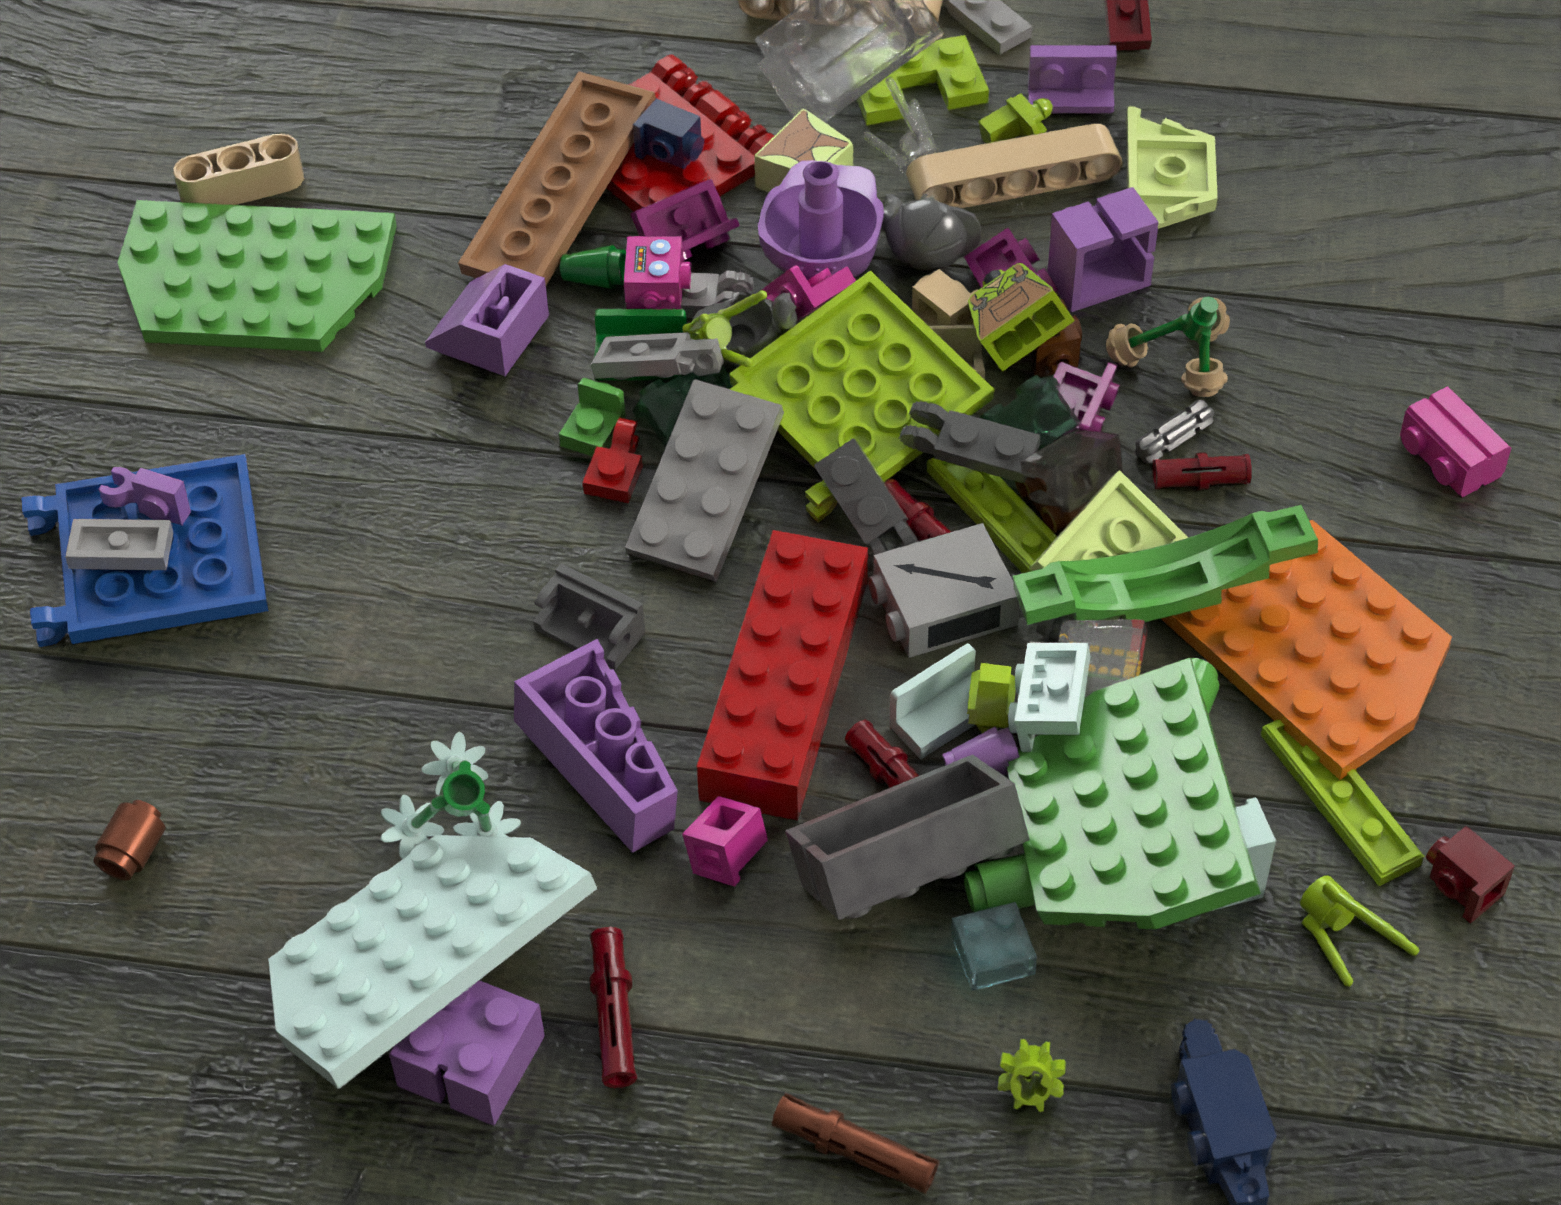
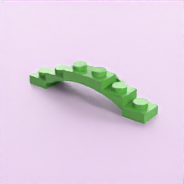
(1168, 576)

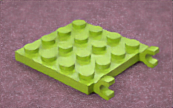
(855, 376)

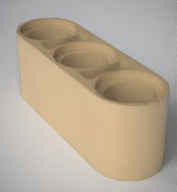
(240, 171)

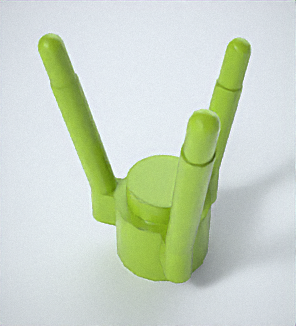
(718, 327)
(1335, 908)

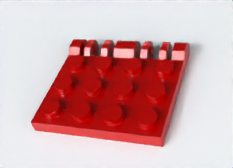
(722, 158)

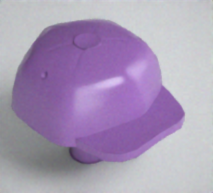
(822, 219)

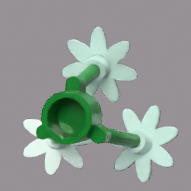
(459, 794)

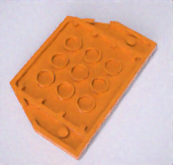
(1324, 652)

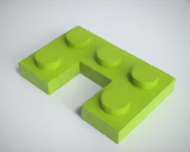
(945, 62)

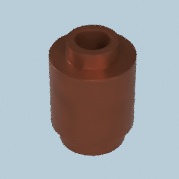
(129, 839)

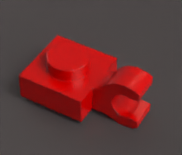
(615, 470)

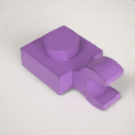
(155, 494)

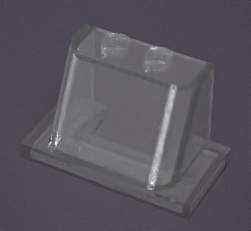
(841, 49)

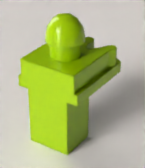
(1015, 119)
(990, 696)

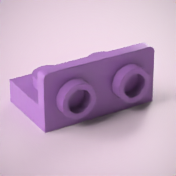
(1073, 77)

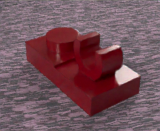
(1128, 24)

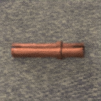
(845, 1138)

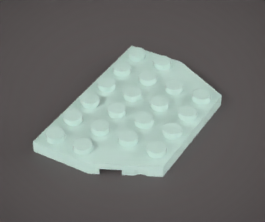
(414, 945)

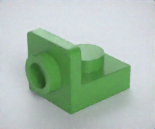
(593, 418)

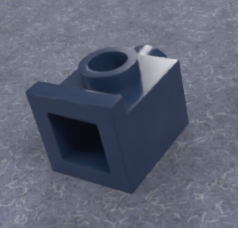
(668, 134)

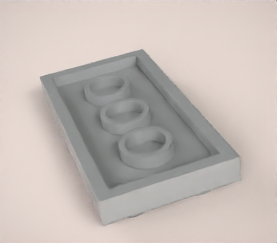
(704, 480)

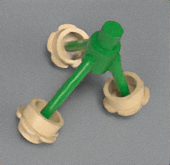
(1202, 324)

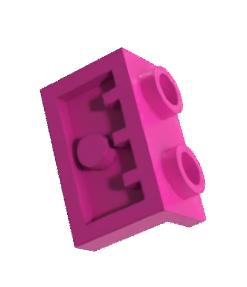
(810, 293)

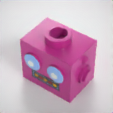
(655, 272)

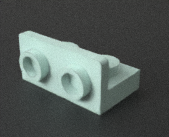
(1049, 691)

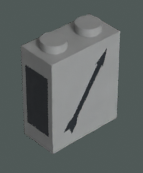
(944, 590)

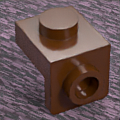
(1060, 348)

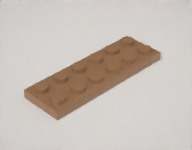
(559, 179)

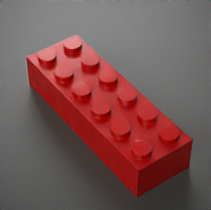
(783, 674)

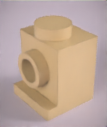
(941, 300)

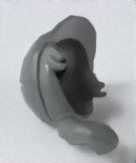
(928, 232)
(757, 325)

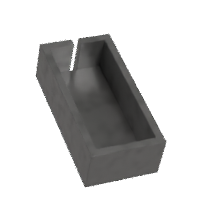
(907, 837)

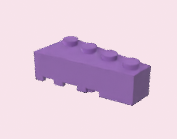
(596, 742)

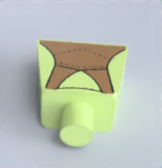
(800, 140)

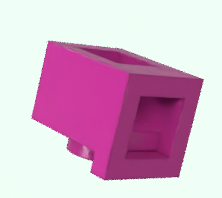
(724, 839)

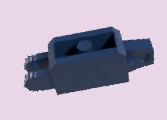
(1225, 1115)

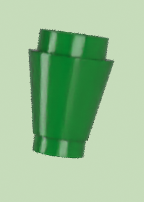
(595, 267)

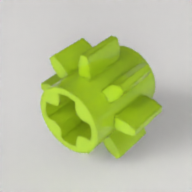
(1041, 1085)

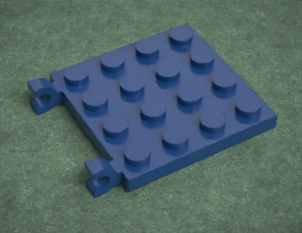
(210, 567)

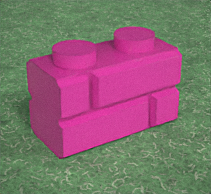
(1454, 442)

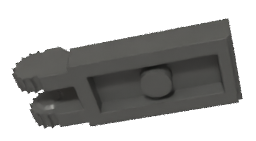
(970, 441)
(864, 496)

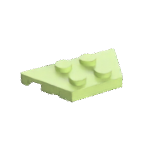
(1171, 168)

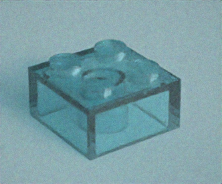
(993, 946)

